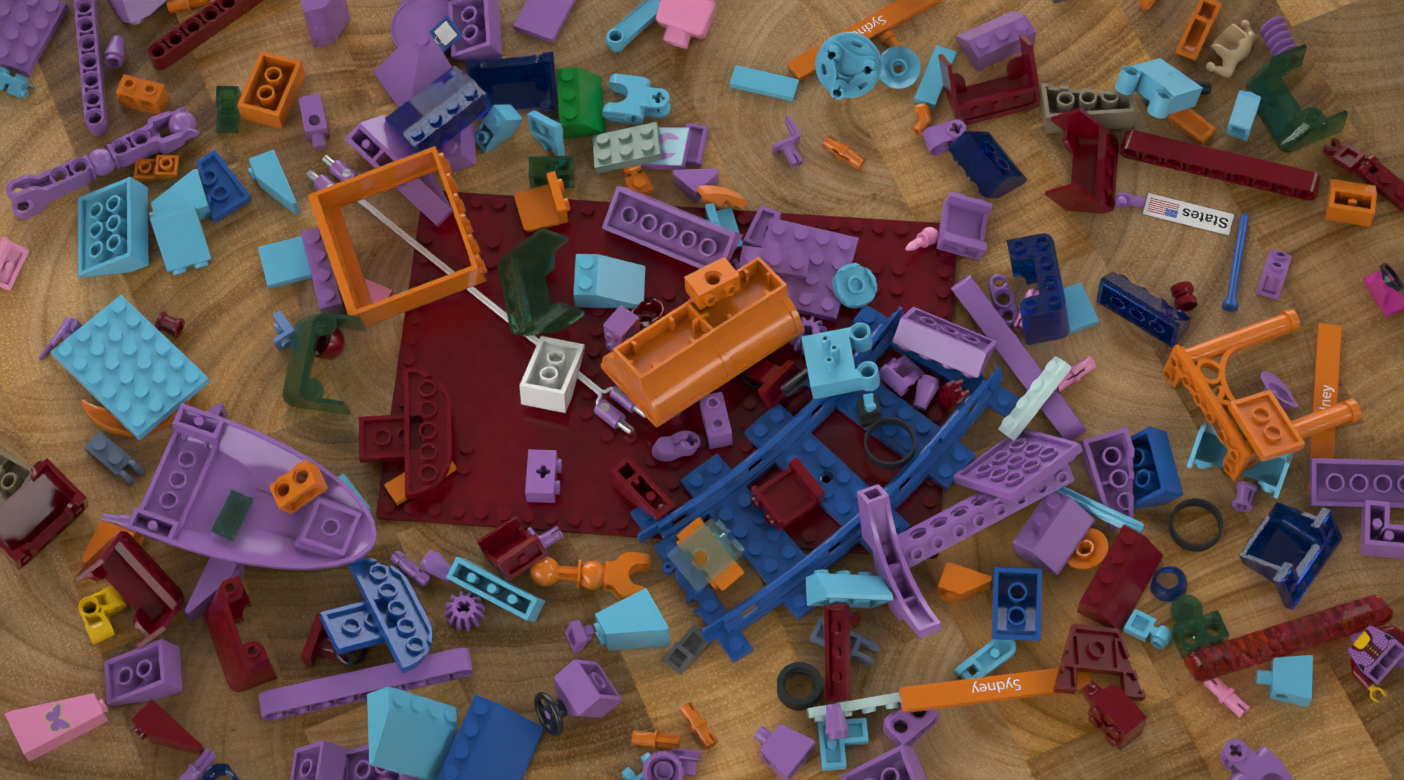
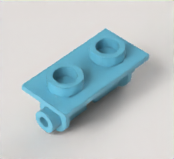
(17, 84)

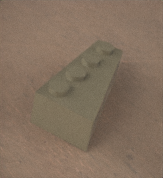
(1109, 107)

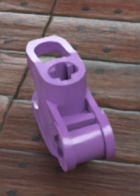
(1251, 764)

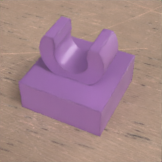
(578, 635)

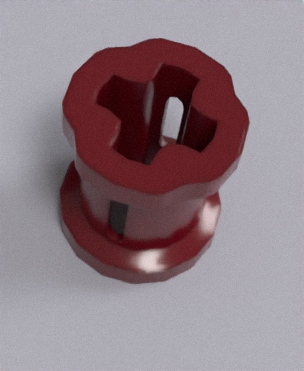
(170, 324)

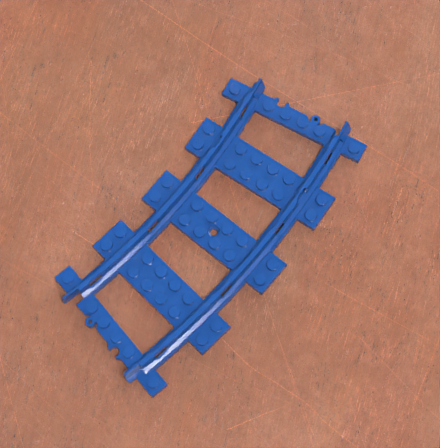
(780, 438)

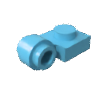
(1142, 625)

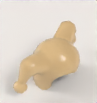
(1232, 46)

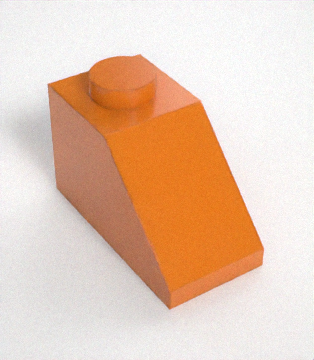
(961, 583)

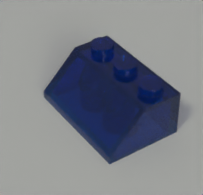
(986, 164)

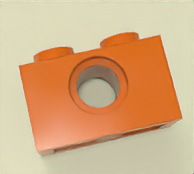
(712, 283)

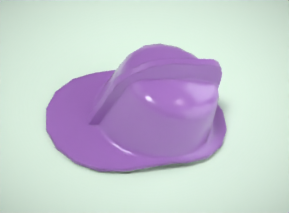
(1279, 390)

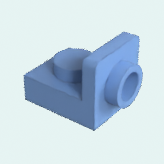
(284, 330)

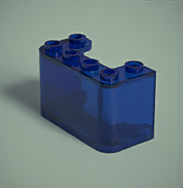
(1045, 314)

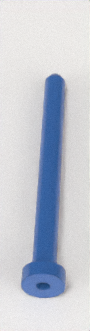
(1230, 304)

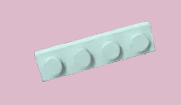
(1034, 398)
(867, 705)

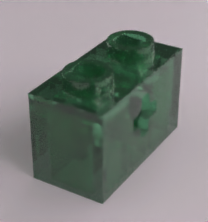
(562, 165)

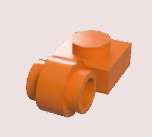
(637, 182)

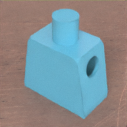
(1289, 679)

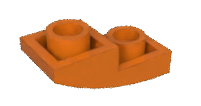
(157, 169)
(720, 195)

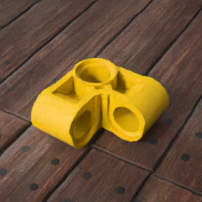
(107, 603)

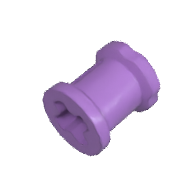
(1244, 496)

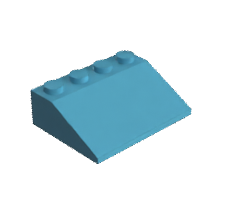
(113, 229)
(409, 733)

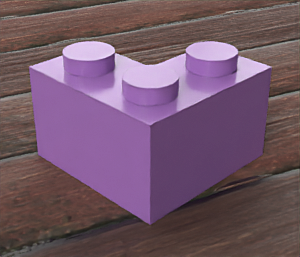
(1377, 534)

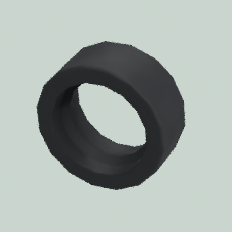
(799, 668)

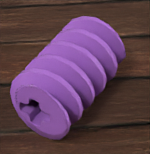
(1277, 36)

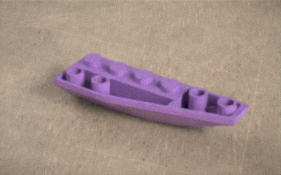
(382, 146)

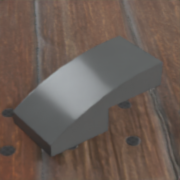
(686, 651)

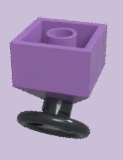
(580, 691)

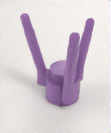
(67, 328)

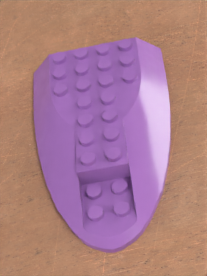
(219, 455)

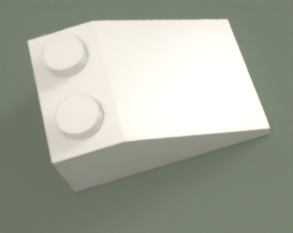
(551, 374)

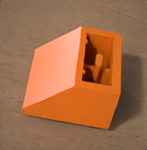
(1351, 202)

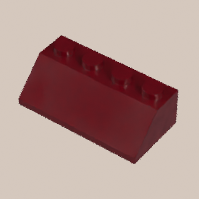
(1120, 579)

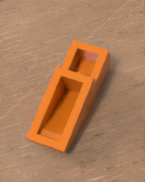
(1199, 29)

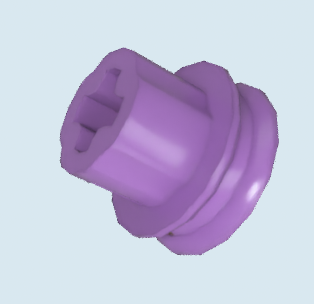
(689, 760)

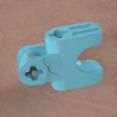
(640, 100)

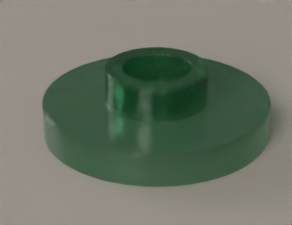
(1185, 608)

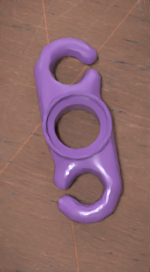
(1004, 290)

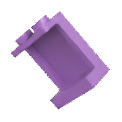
(963, 226)

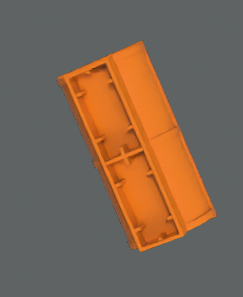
(702, 349)

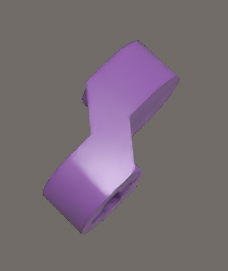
(672, 447)

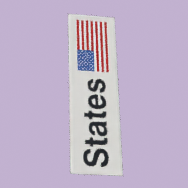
(1188, 214)

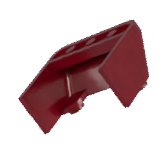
(995, 97)
(1092, 165)
(138, 582)

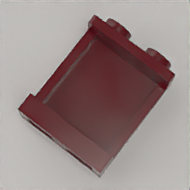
(788, 496)
(511, 548)

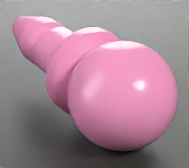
(925, 238)

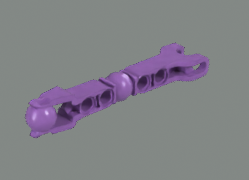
(44, 187)

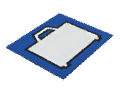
(445, 33)

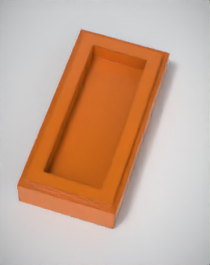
(1192, 125)

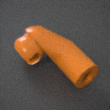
(923, 112)

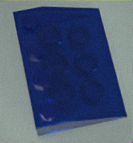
(439, 111)

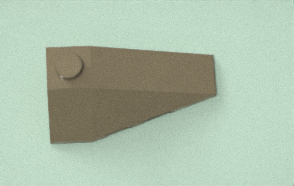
(12, 475)

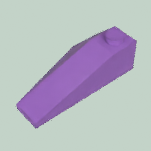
(134, 10)
(1110, 469)

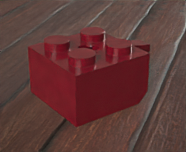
(1114, 714)

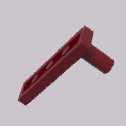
(837, 651)

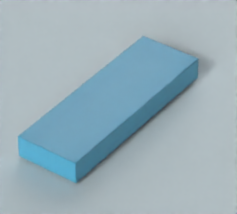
(764, 83)
(932, 83)

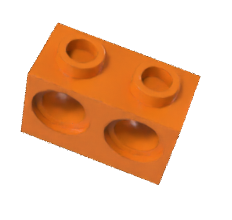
(142, 95)
(298, 487)

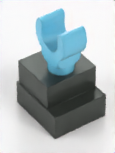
(868, 410)

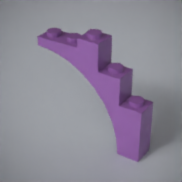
(890, 564)

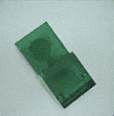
(227, 110)

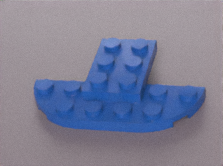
(387, 615)

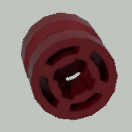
(1184, 296)

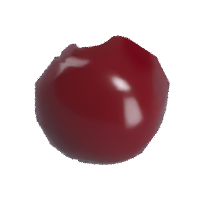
(649, 312)
(330, 346)

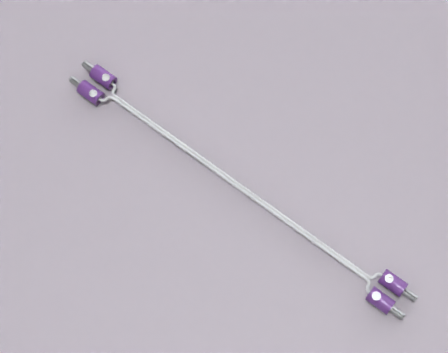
(603, 408)

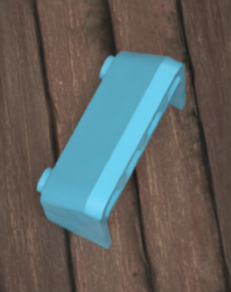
(1210, 451)

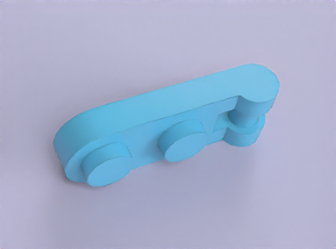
(987, 659)

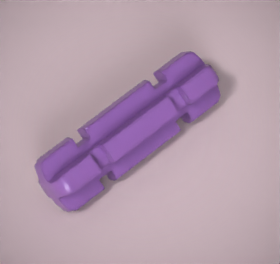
(410, 568)

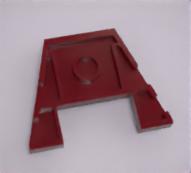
(1096, 651)

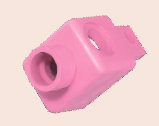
(685, 20)

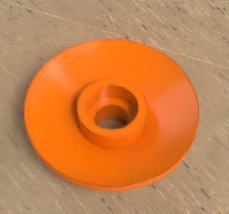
(1096, 544)

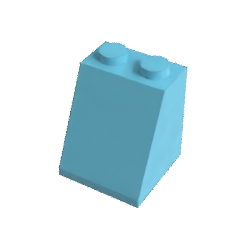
(181, 240)
(632, 624)

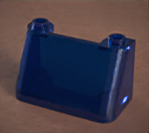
(517, 81)

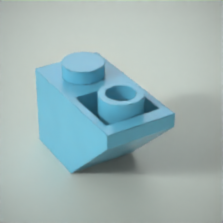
(1243, 115)
(497, 127)

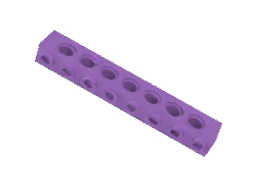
(969, 518)

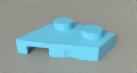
(547, 132)

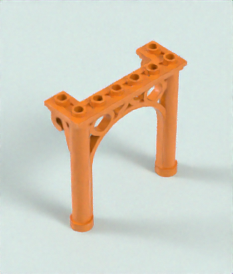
(1185, 367)

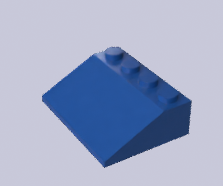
(491, 744)

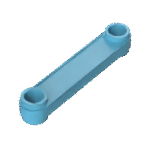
(632, 25)

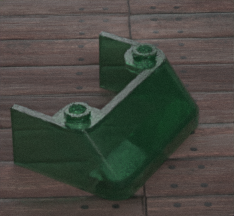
(1279, 111)
(525, 287)
(299, 387)

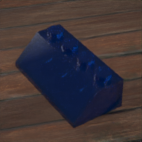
(1142, 308)

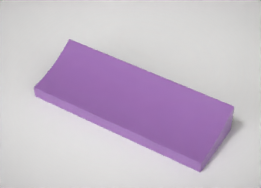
(668, 229)
(1355, 481)

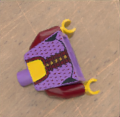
(1374, 656)

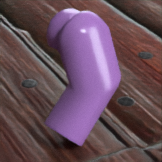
(1125, 199)

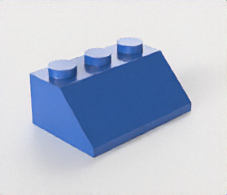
(1154, 469)

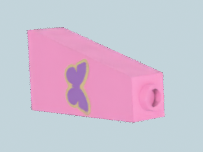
(55, 723)

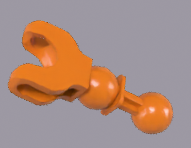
(593, 574)

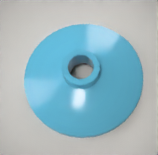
(899, 57)

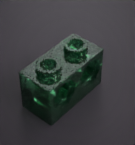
(1197, 629)

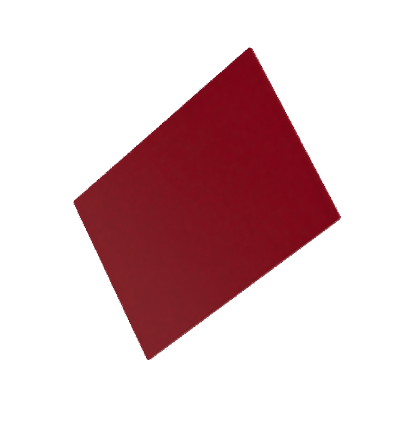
(484, 364)

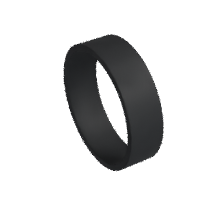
(890, 421)
(1200, 503)

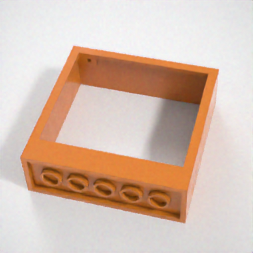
(341, 252)

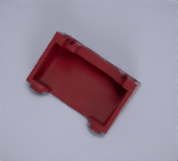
(38, 513)
(242, 664)

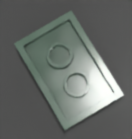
(626, 147)

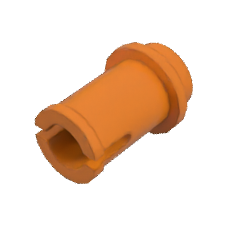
(888, 39)

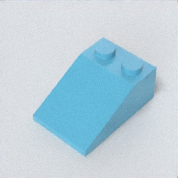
(607, 282)

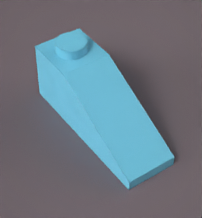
(271, 179)

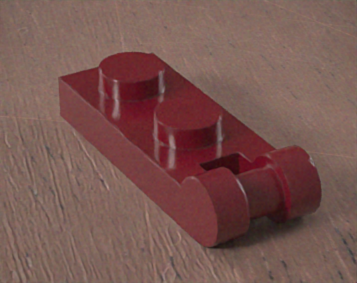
(1385, 181)

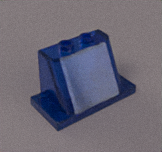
(1291, 549)

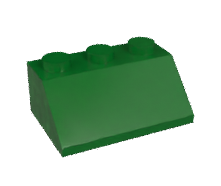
(580, 102)

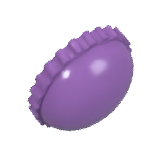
(663, 767)

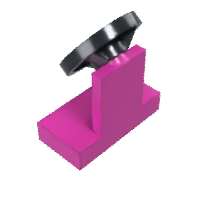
(1385, 291)

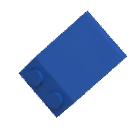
(1016, 604)

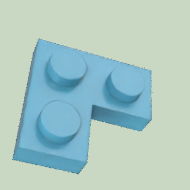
(833, 751)

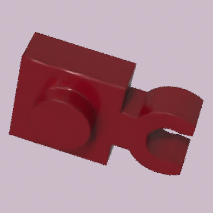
(1345, 157)
(952, 394)

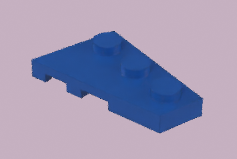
(221, 187)

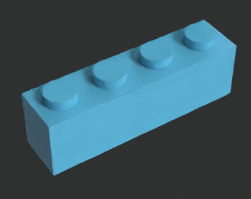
(495, 589)

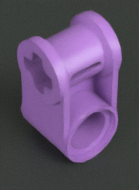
(942, 137)

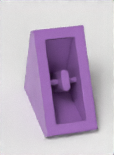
(690, 179)

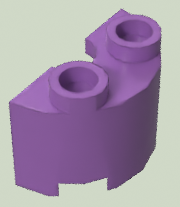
(900, 374)

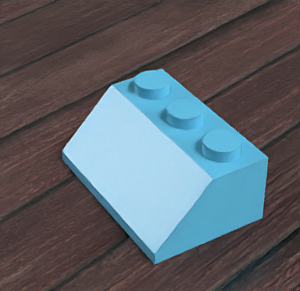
(839, 588)

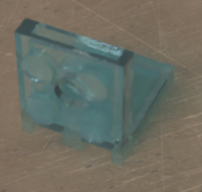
(715, 542)

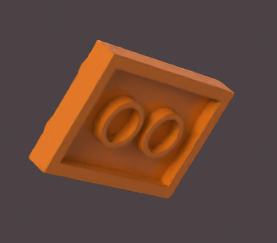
(1266, 425)

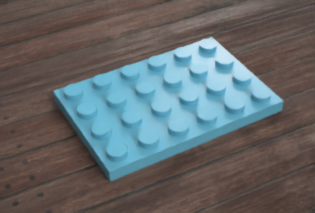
(130, 367)

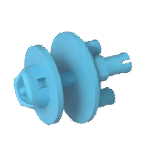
(848, 65)

